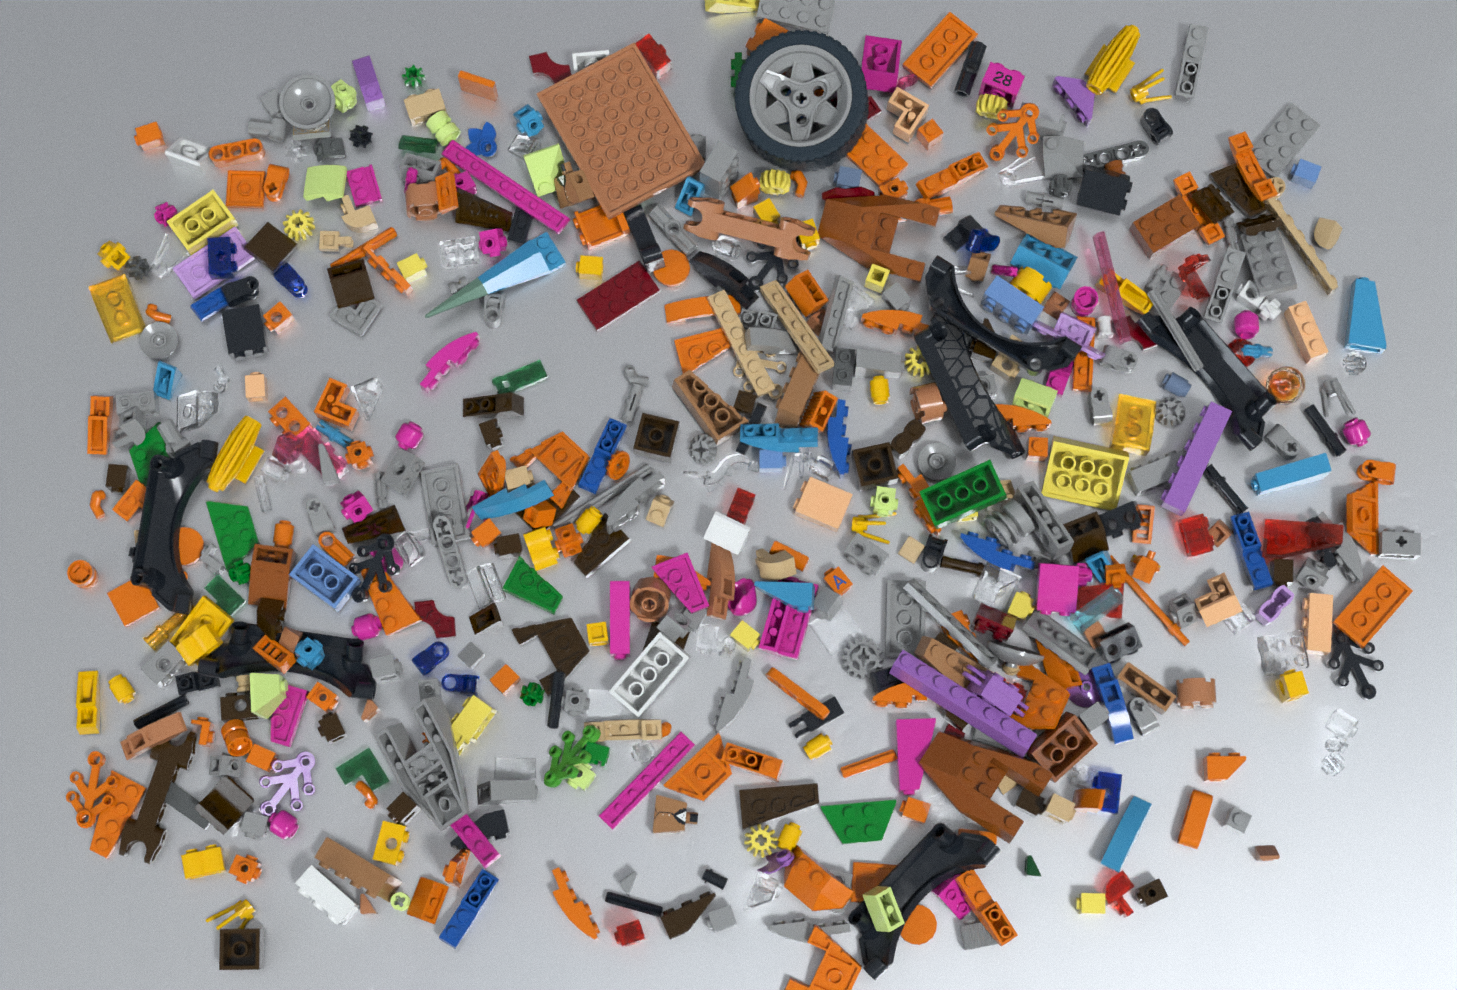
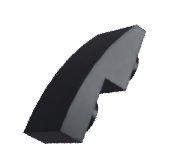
(193, 683)

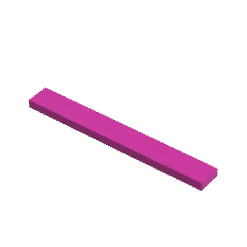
(505, 187)

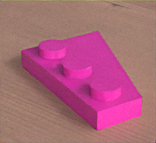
(683, 582)
(287, 716)

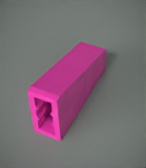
(620, 619)
(912, 742)

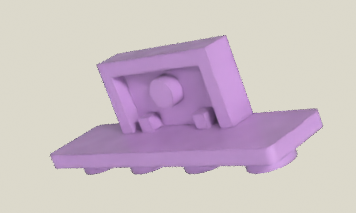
(1074, 329)

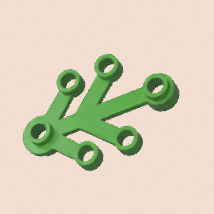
(556, 774)

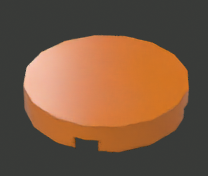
(676, 269)
(190, 546)
(919, 926)

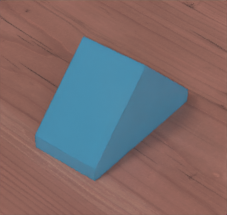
(690, 189)
(166, 380)
(1097, 564)

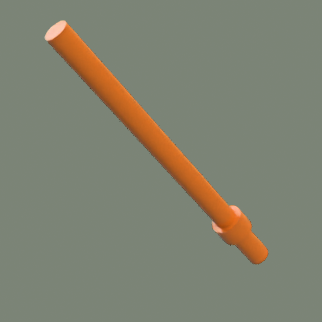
(1173, 628)

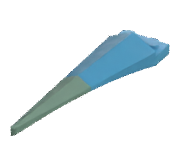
(528, 262)

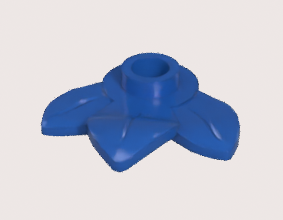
(480, 139)

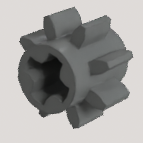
(1060, 185)
(137, 267)

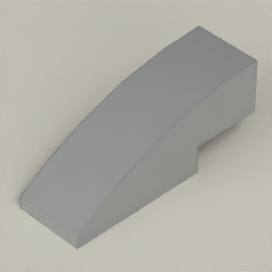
(770, 341)

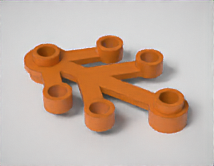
(1015, 129)
(91, 792)

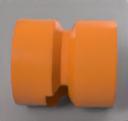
(82, 574)
(236, 737)

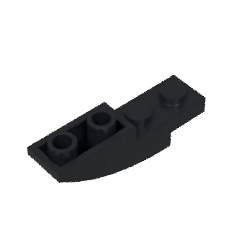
(721, 272)

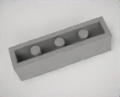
(1155, 473)

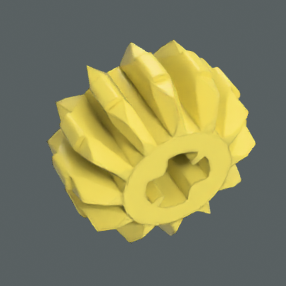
(990, 105)
(775, 182)
(295, 219)
(911, 361)
(765, 835)

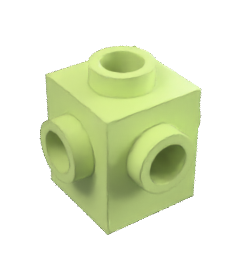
(344, 96)
(884, 501)
(585, 780)

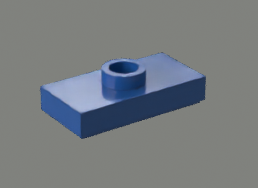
(209, 304)

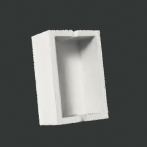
(327, 895)

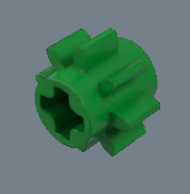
(414, 82)
(240, 572)
(532, 694)

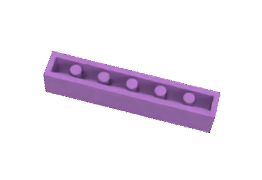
(1196, 458)

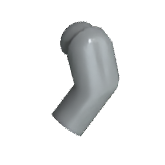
(632, 376)

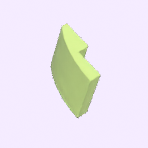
(325, 182)

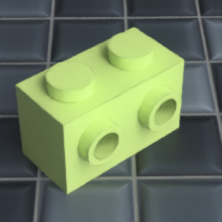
(1035, 397)
(883, 908)

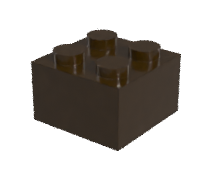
(656, 437)
(874, 466)
(241, 949)

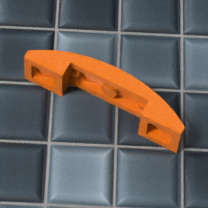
(1250, 168)
(1186, 187)
(693, 308)

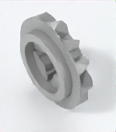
(1170, 420)
(706, 442)

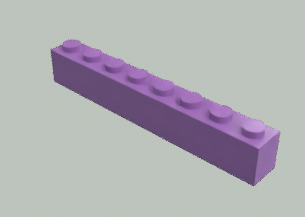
(963, 703)

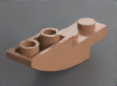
(722, 588)
(153, 735)

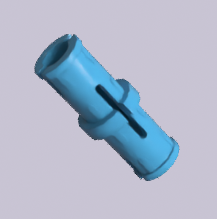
(334, 434)

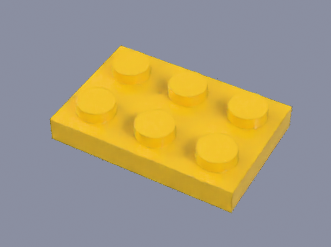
(207, 613)

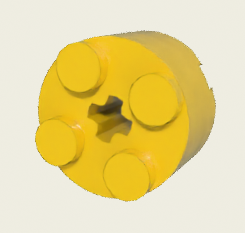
(1031, 283)

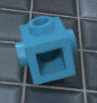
(528, 120)
(312, 658)

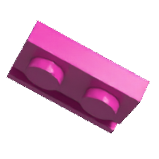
(364, 186)

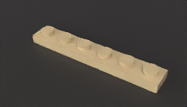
(1304, 250)
(797, 326)
(735, 335)

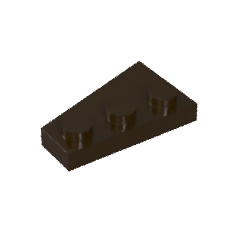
(481, 213)
(383, 522)

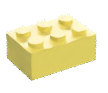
(202, 220)

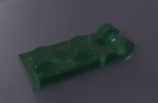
(520, 378)

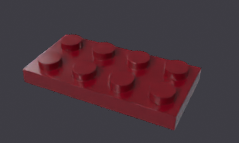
(618, 296)

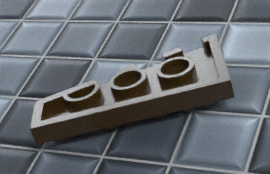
(772, 802)

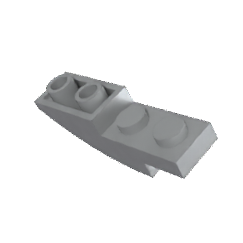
(1191, 61)
(1224, 285)
(627, 505)
(1346, 553)
(733, 703)
(800, 929)

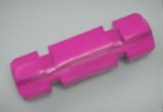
(411, 177)
(1004, 270)

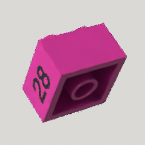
(1002, 82)

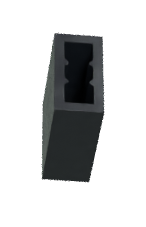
(1104, 190)
(245, 332)

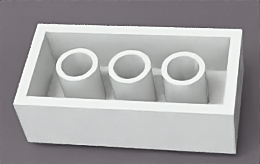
(649, 674)

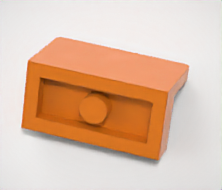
(427, 900)

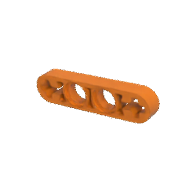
(797, 693)

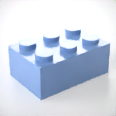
(1011, 305)
(325, 578)

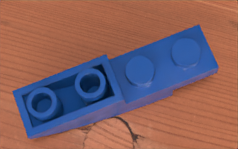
(838, 445)
(606, 446)
(990, 551)
(1250, 551)
(1112, 698)
(469, 909)

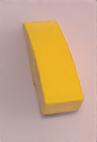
(1131, 295)
(88, 703)

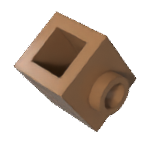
(978, 266)

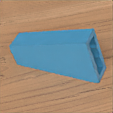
(1364, 318)
(1291, 474)

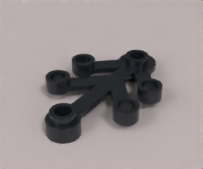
(772, 260)
(375, 566)
(1352, 661)

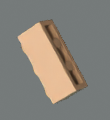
(1306, 332)
(1317, 623)

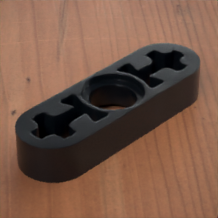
(756, 418)

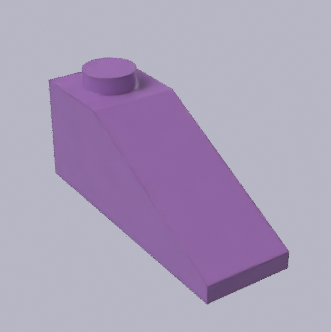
(368, 83)

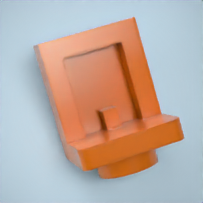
(207, 734)

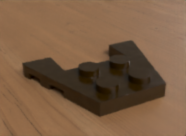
(561, 643)

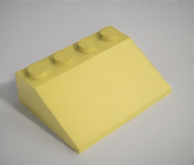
(1084, 473)

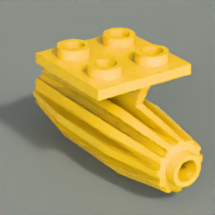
(1113, 62)
(237, 456)

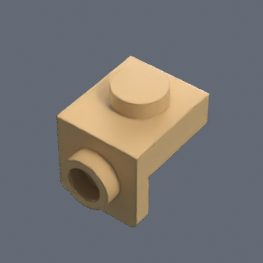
(660, 509)

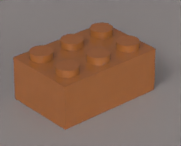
(1164, 227)
(1062, 747)

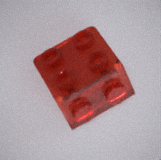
(1189, 275)

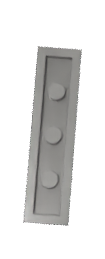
(835, 313)

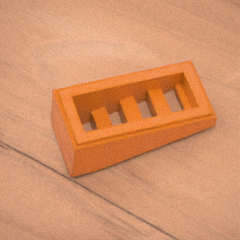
(1150, 508)
(283, 662)

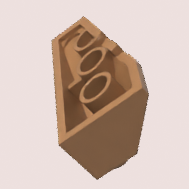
(1049, 227)

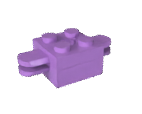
(995, 691)

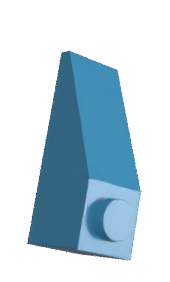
(793, 594)

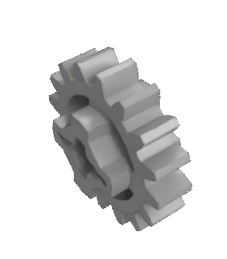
(853, 658)

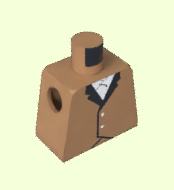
(572, 186)
(671, 816)

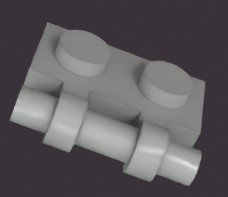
(1172, 288)

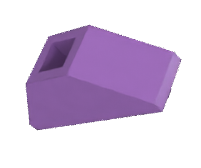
(1076, 97)

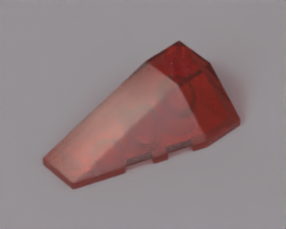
(1293, 538)

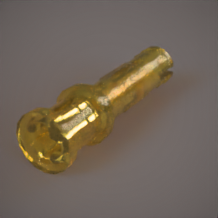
(162, 632)

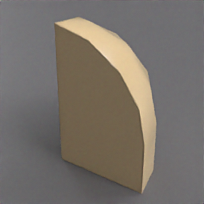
(1327, 233)

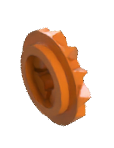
(616, 472)

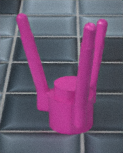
(477, 497)

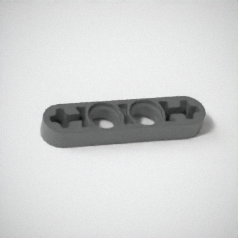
(1112, 154)

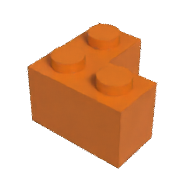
(332, 406)

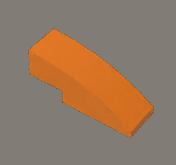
(99, 424)
(1088, 800)

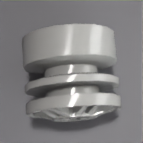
(1011, 521)

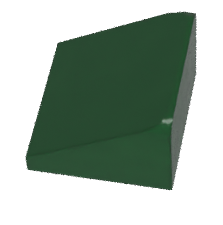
(1031, 868)

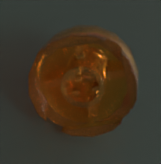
(1286, 384)

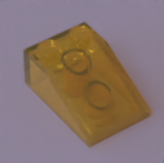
(118, 308)
(1133, 425)

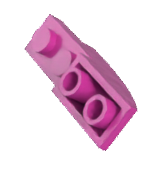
(453, 353)

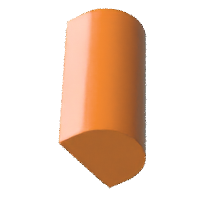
(800, 559)

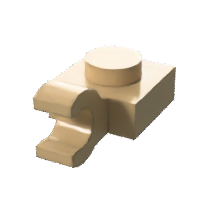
(331, 241)

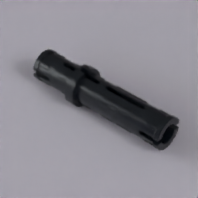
(1327, 433)
(1224, 488)

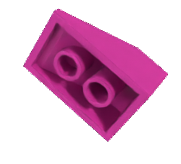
(881, 63)

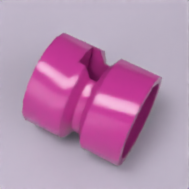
(1084, 301)

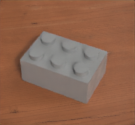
(719, 170)

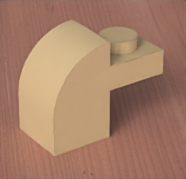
(359, 220)
(775, 566)

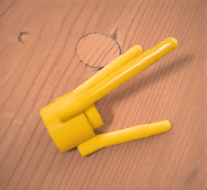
(1140, 90)
(861, 523)
(244, 909)

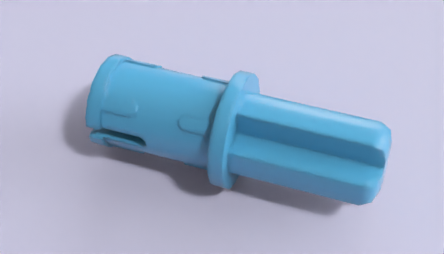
(1257, 351)

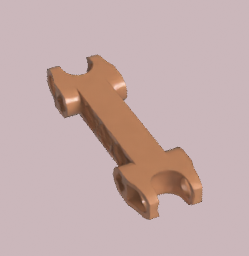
(781, 235)

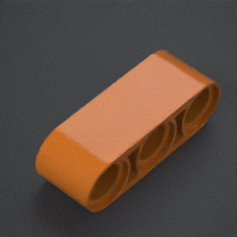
(228, 150)
(1195, 819)

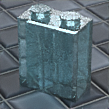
(1097, 609)

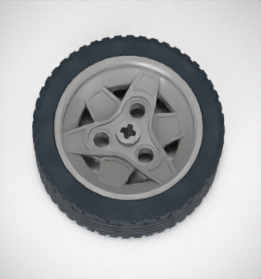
(802, 53)

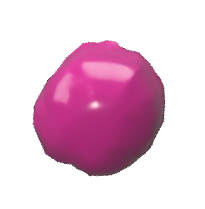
(744, 598)

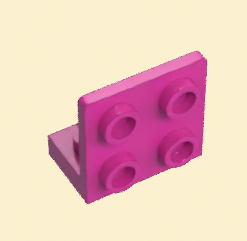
(953, 897)

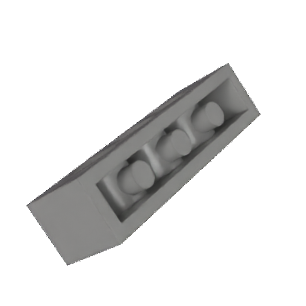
(1046, 522)

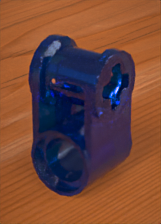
(981, 241)
(290, 279)
(428, 659)
(462, 684)

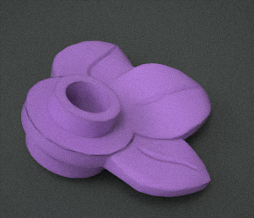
(777, 861)

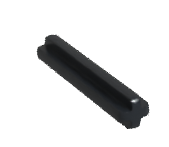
(556, 699)
(161, 711)
(633, 904)

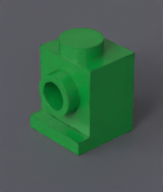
(598, 753)

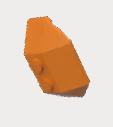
(814, 883)

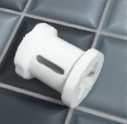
(1104, 327)

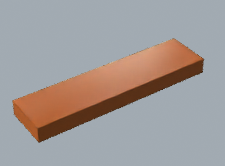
(1083, 364)

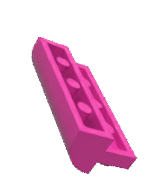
(785, 627)

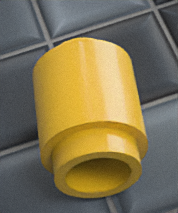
(879, 390)
(588, 520)
(122, 689)
(818, 746)
(789, 836)

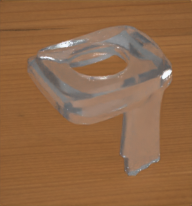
(414, 539)

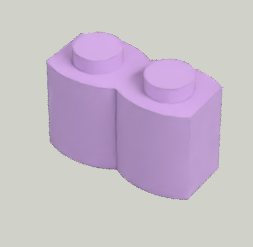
(1275, 603)

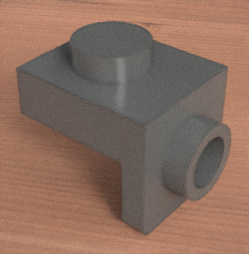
(329, 148)

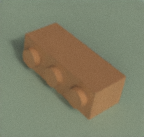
(1145, 687)

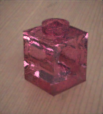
(287, 448)

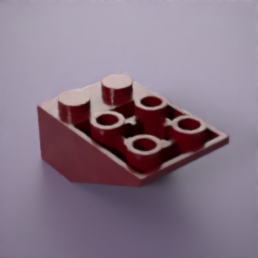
(993, 622)

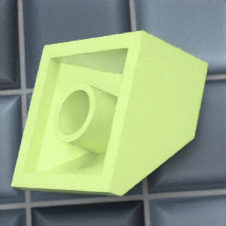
(544, 168)
(267, 693)

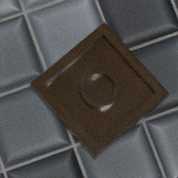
(270, 246)

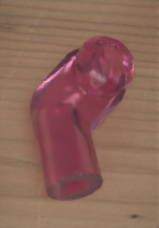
(907, 81)

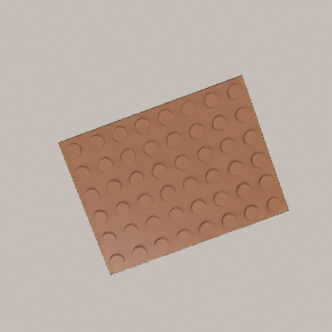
(621, 130)

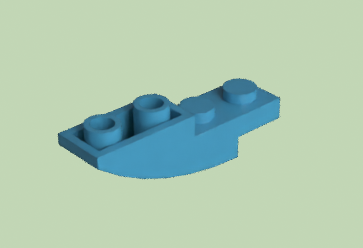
(778, 439)

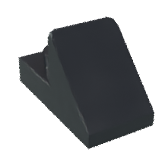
(959, 235)

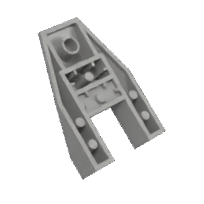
(435, 772)

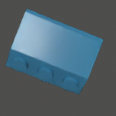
(1049, 261)

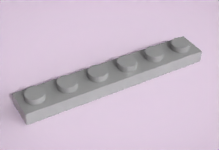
(946, 619)

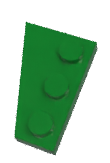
(532, 588)

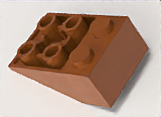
(271, 574)

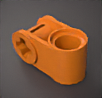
(275, 179)
(1379, 471)

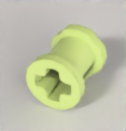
(394, 899)

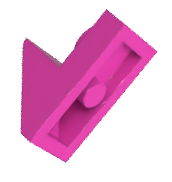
(1058, 379)

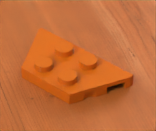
(1363, 517)
(702, 772)

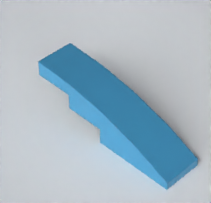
(514, 501)
(1126, 834)

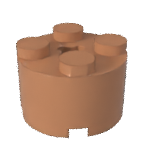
(422, 201)
(927, 403)
(650, 599)
(1196, 693)

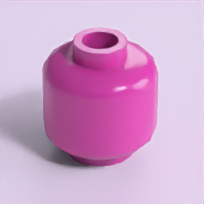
(1246, 324)
(1356, 432)
(409, 435)
(366, 626)
(283, 824)

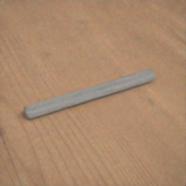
(604, 496)

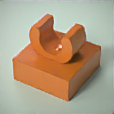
(1115, 575)

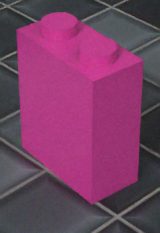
(1057, 588)

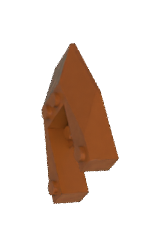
(867, 227)
(972, 772)

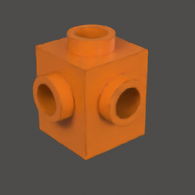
(364, 459)
(568, 540)
(241, 863)

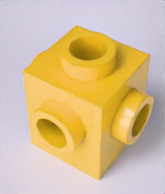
(113, 255)

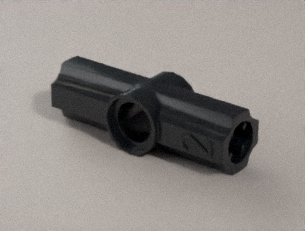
(967, 78)

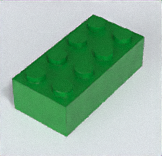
(963, 494)

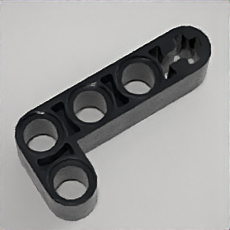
(644, 239)

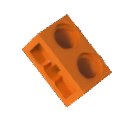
(293, 417)

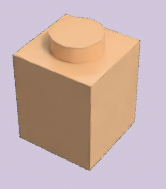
(256, 387)

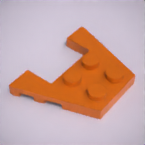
(561, 458)
(1045, 700)
(836, 969)

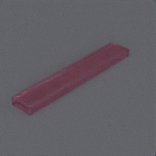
(1111, 288)

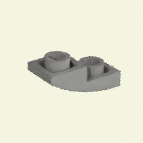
(757, 319)

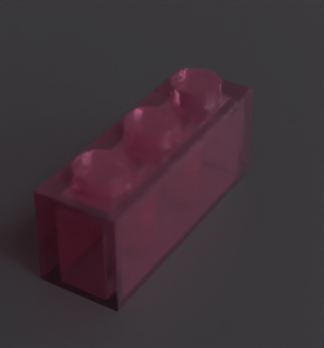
(310, 451)

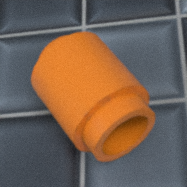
(283, 534)

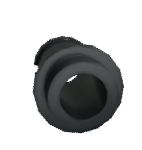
(714, 879)

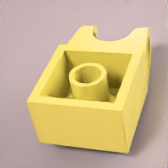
(471, 721)

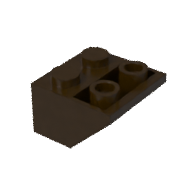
(350, 283)
(1088, 537)

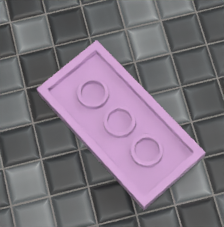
(194, 269)

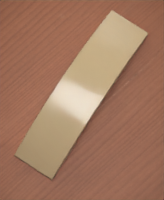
(628, 729)

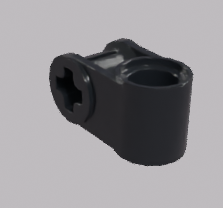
(1156, 129)
(239, 291)
(933, 550)

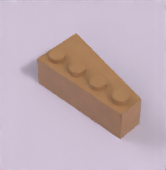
(796, 393)
(708, 409)
(945, 660)
(357, 869)

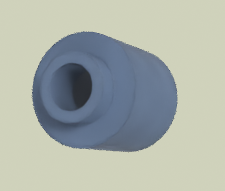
(1176, 384)

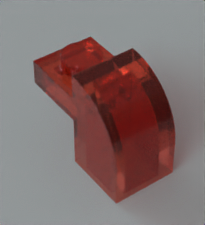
(1114, 889)

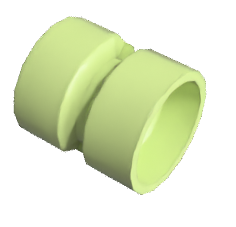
(443, 127)

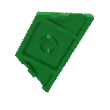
(142, 454)
(233, 530)
(859, 821)

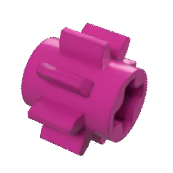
(164, 213)
(1085, 574)

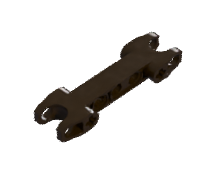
(146, 827)

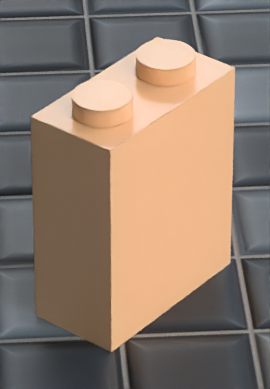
(822, 504)

